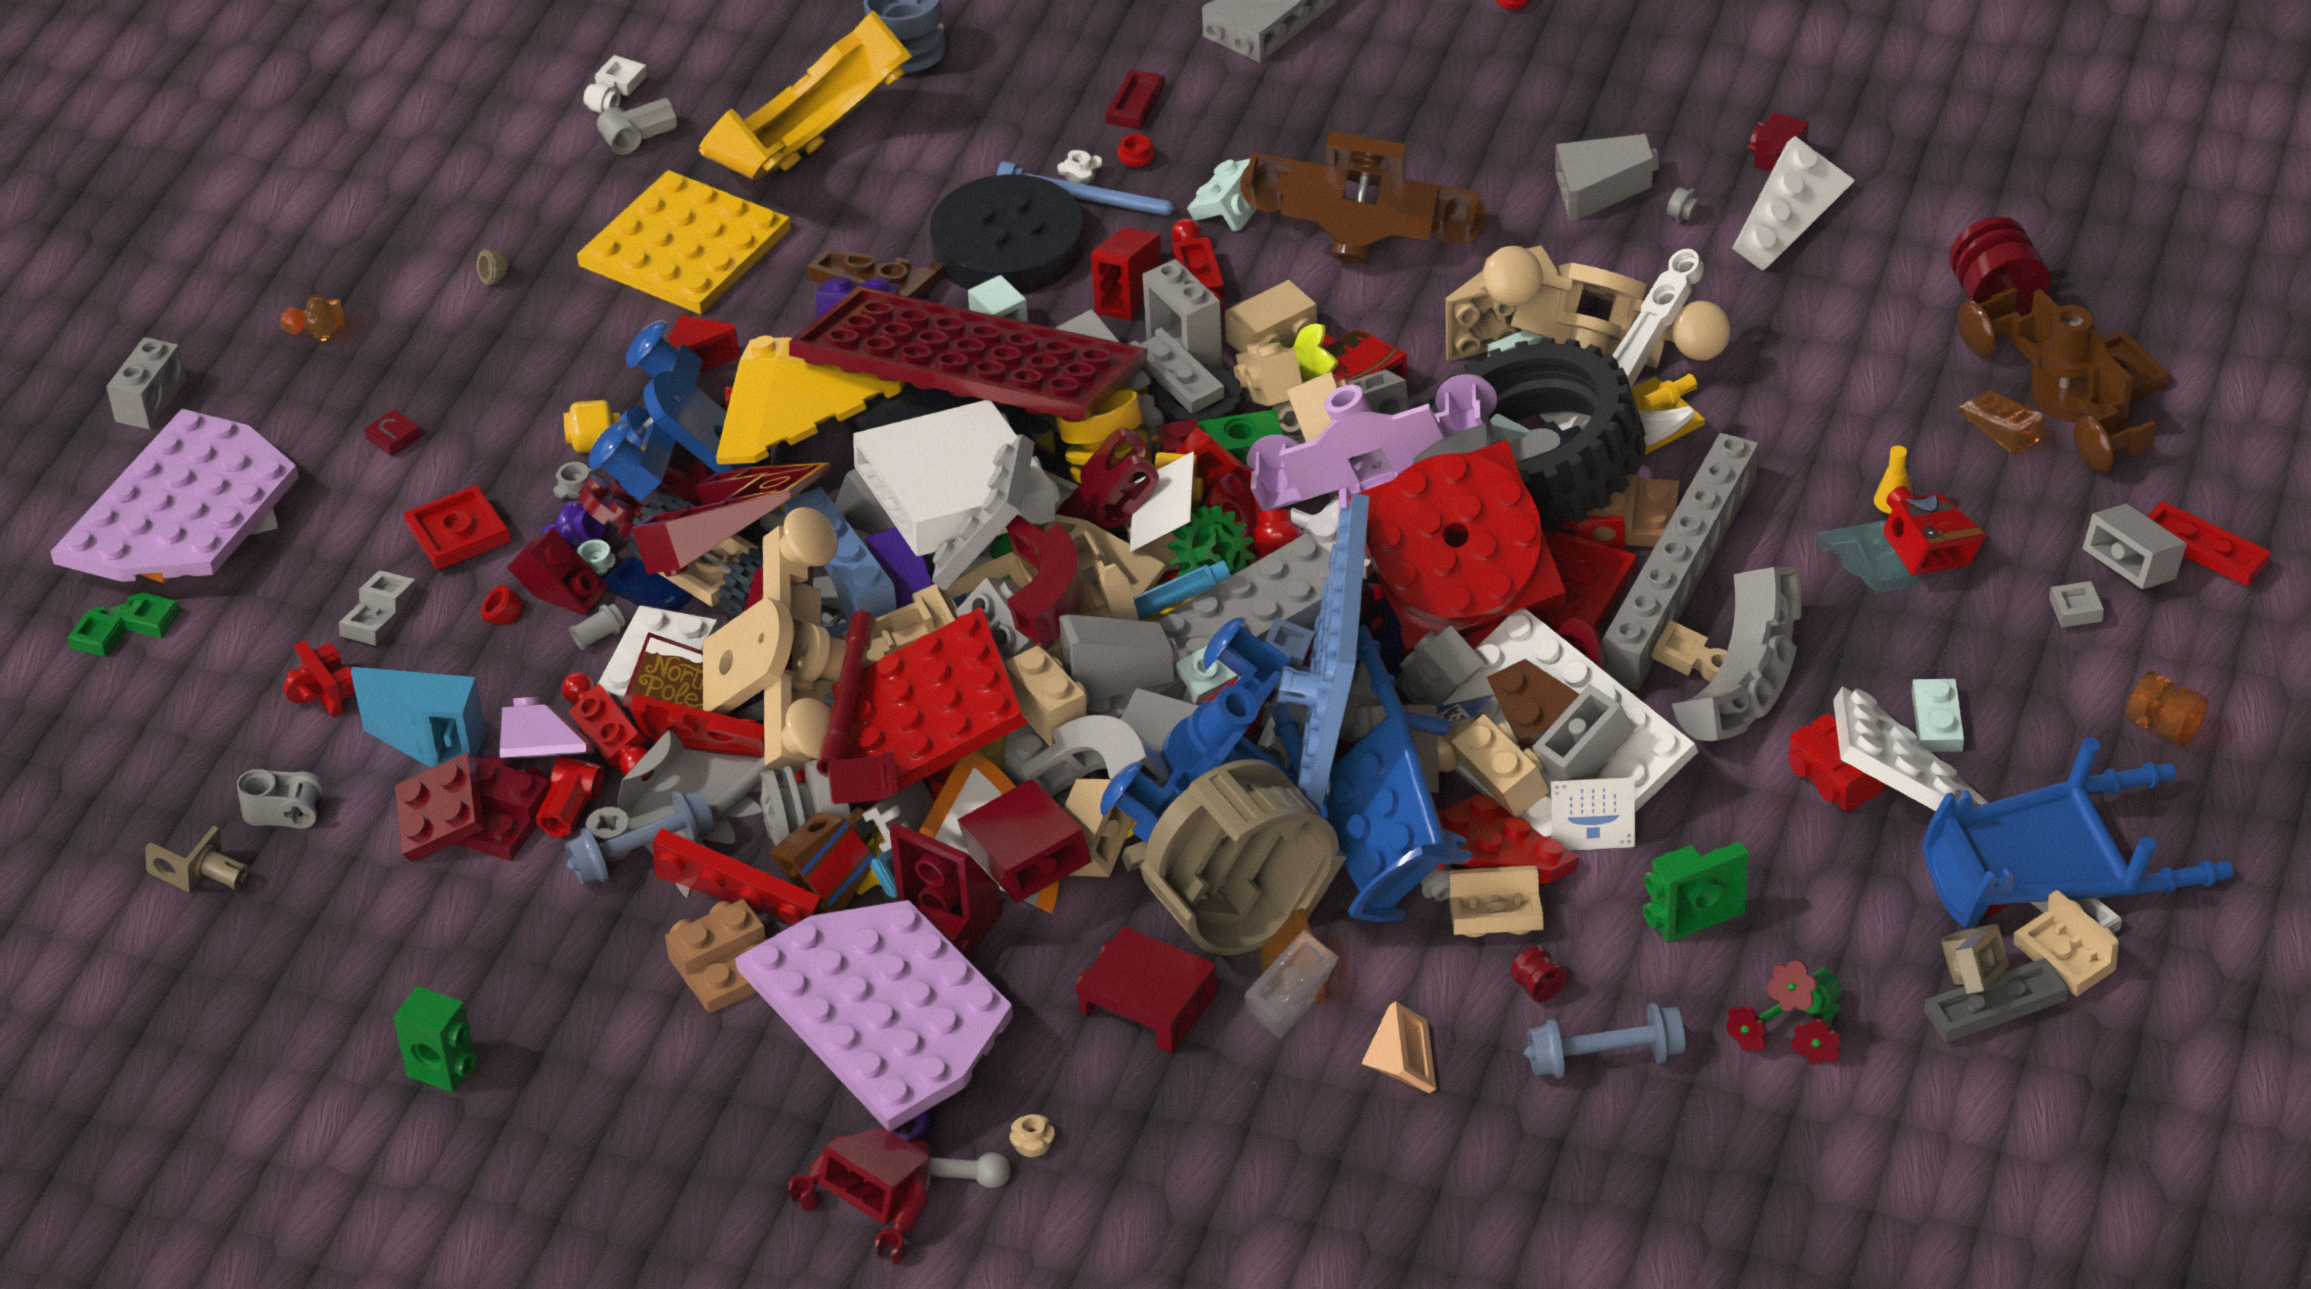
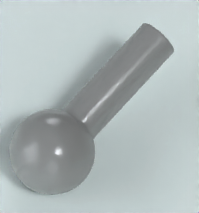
(989, 1170)

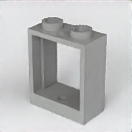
(1184, 311)

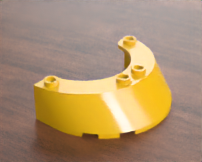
(812, 107)

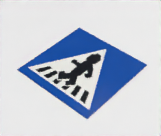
(1462, 710)

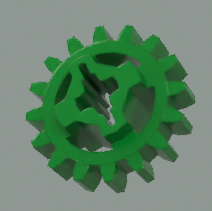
(1209, 540)

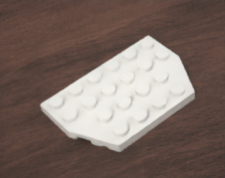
(1649, 754)

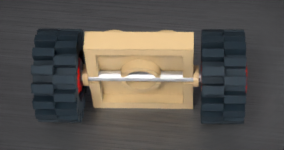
(718, 575)

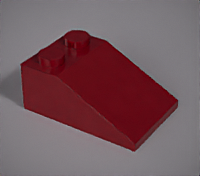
(944, 879)

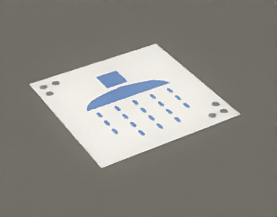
(1594, 813)

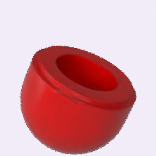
(508, 609)

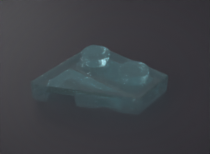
(1868, 555)

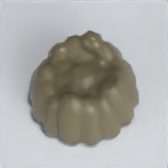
(491, 266)

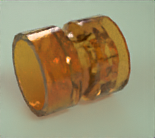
(2162, 706)

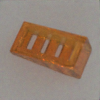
(2017, 432)

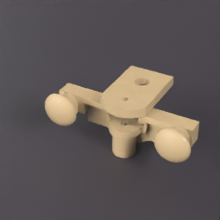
(1549, 304)
(756, 645)

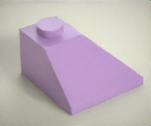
(539, 731)

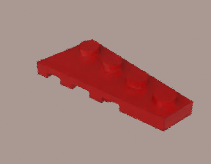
(726, 878)

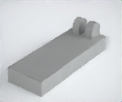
(1180, 372)
(906, 808)

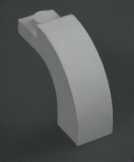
(1092, 745)

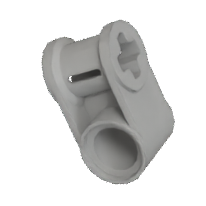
(276, 799)

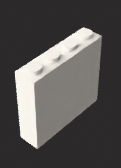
(938, 469)

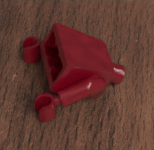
(876, 1175)

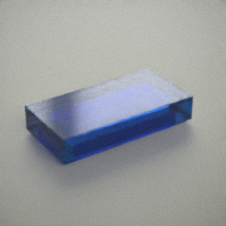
(649, 590)

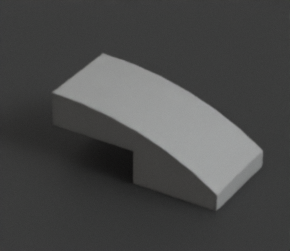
(379, 607)

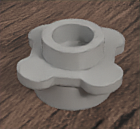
(571, 479)

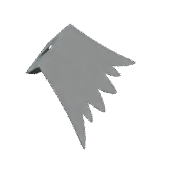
(684, 772)

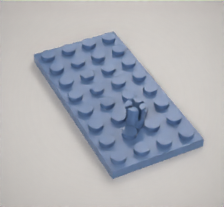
(1332, 653)

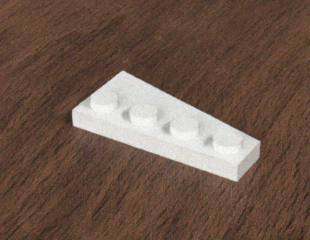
(1791, 200)

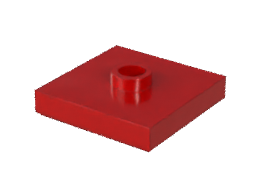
(457, 527)

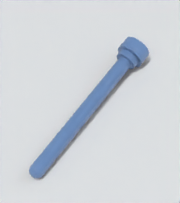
(1099, 194)

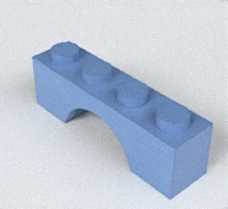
(853, 570)

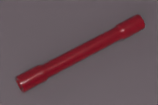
(857, 643)

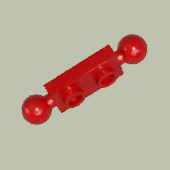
(1197, 256)
(604, 722)

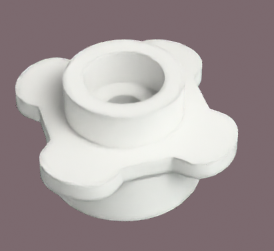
(1079, 167)

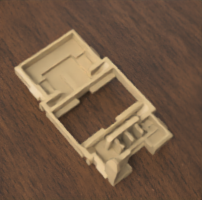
(935, 607)

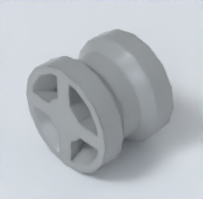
(608, 824)

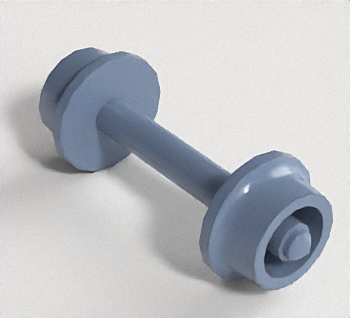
(588, 858)
(1663, 1031)

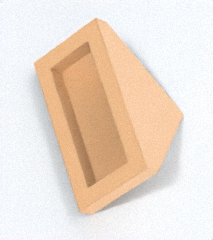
(1403, 1048)

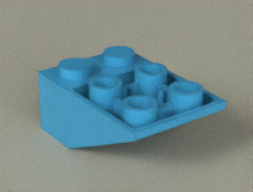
(421, 712)

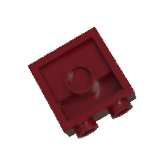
(508, 807)

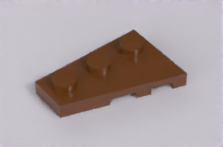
(860, 267)

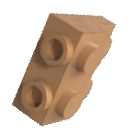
(1645, 507)
(707, 952)

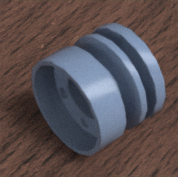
(916, 26)

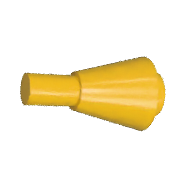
(1895, 476)

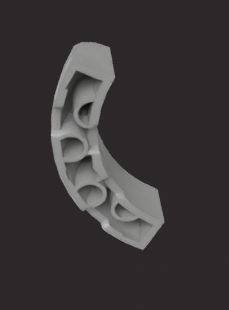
(1756, 658)

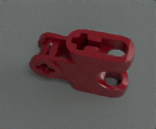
(1106, 485)

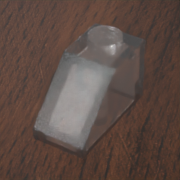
(1290, 984)

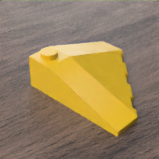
(786, 398)

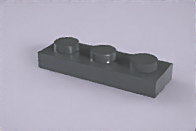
(2007, 998)

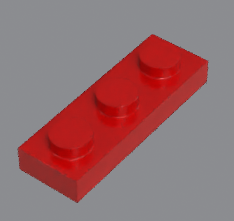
(2213, 545)

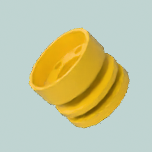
(1087, 436)

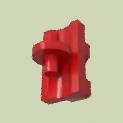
(315, 678)

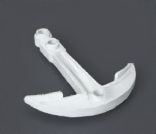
(1641, 340)

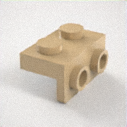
(1495, 900)
(2071, 943)

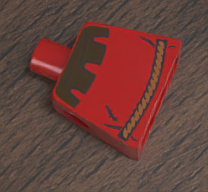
(1363, 355)

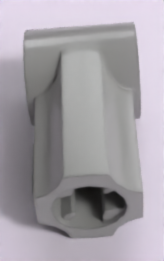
(628, 128)

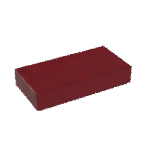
(1135, 99)

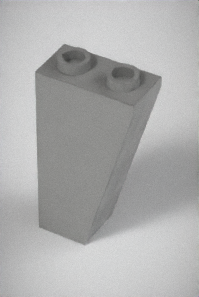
(1258, 26)

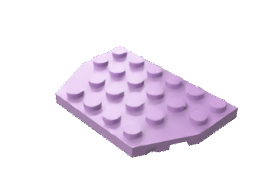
(180, 502)
(881, 1004)

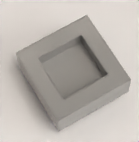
(2076, 604)

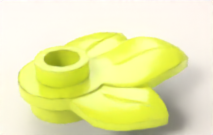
(1311, 357)

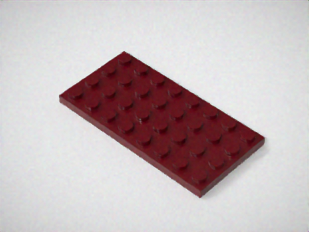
(969, 353)

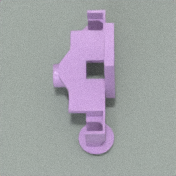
(1381, 442)

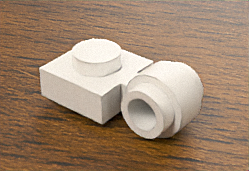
(614, 78)

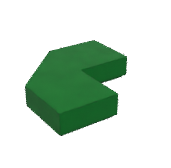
(103, 627)

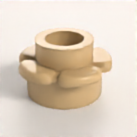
(1032, 1135)

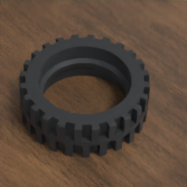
(1569, 380)

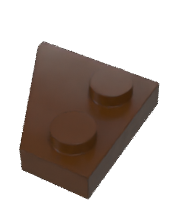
(1530, 700)

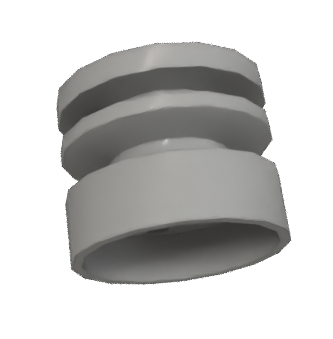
(795, 803)

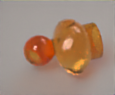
(320, 317)

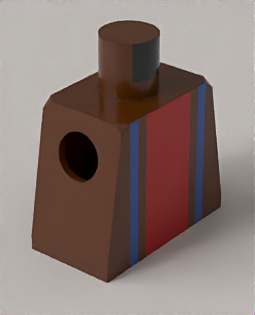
(827, 857)

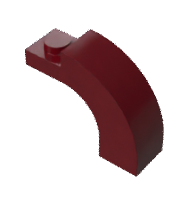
(1056, 587)

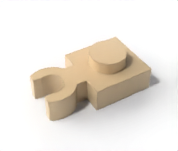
(1686, 650)

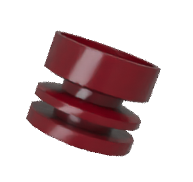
(1997, 257)

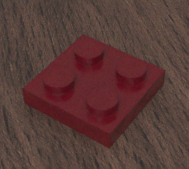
(439, 807)

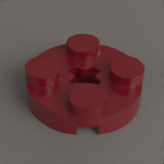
(611, 503)

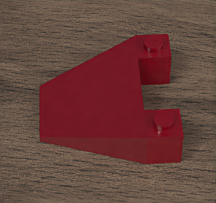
(728, 506)

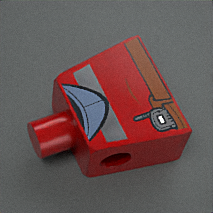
(1930, 532)

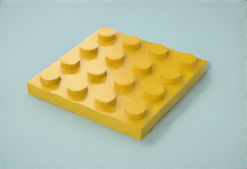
(684, 242)

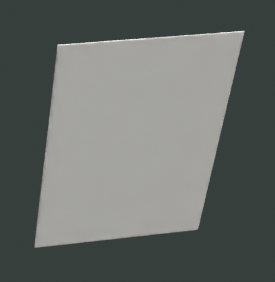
(1167, 505)

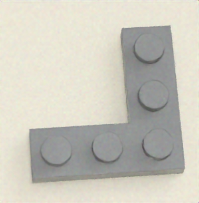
(998, 510)

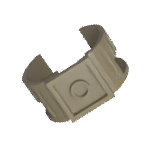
(1240, 856)

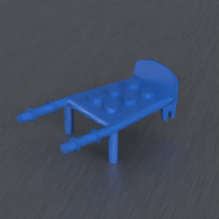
(1381, 799)
(2046, 843)

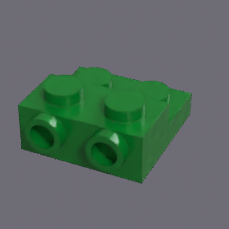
(1695, 890)

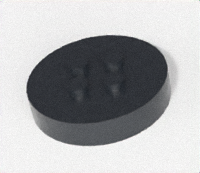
(1008, 228)

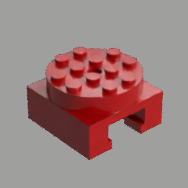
(1467, 586)

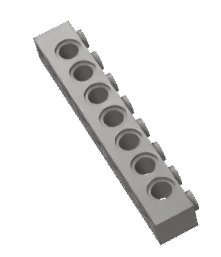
(1680, 558)

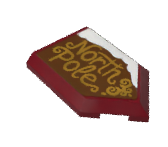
(670, 673)

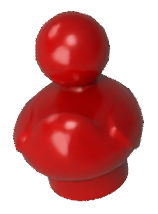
(1273, 532)

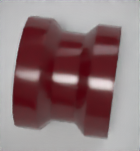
(1538, 973)

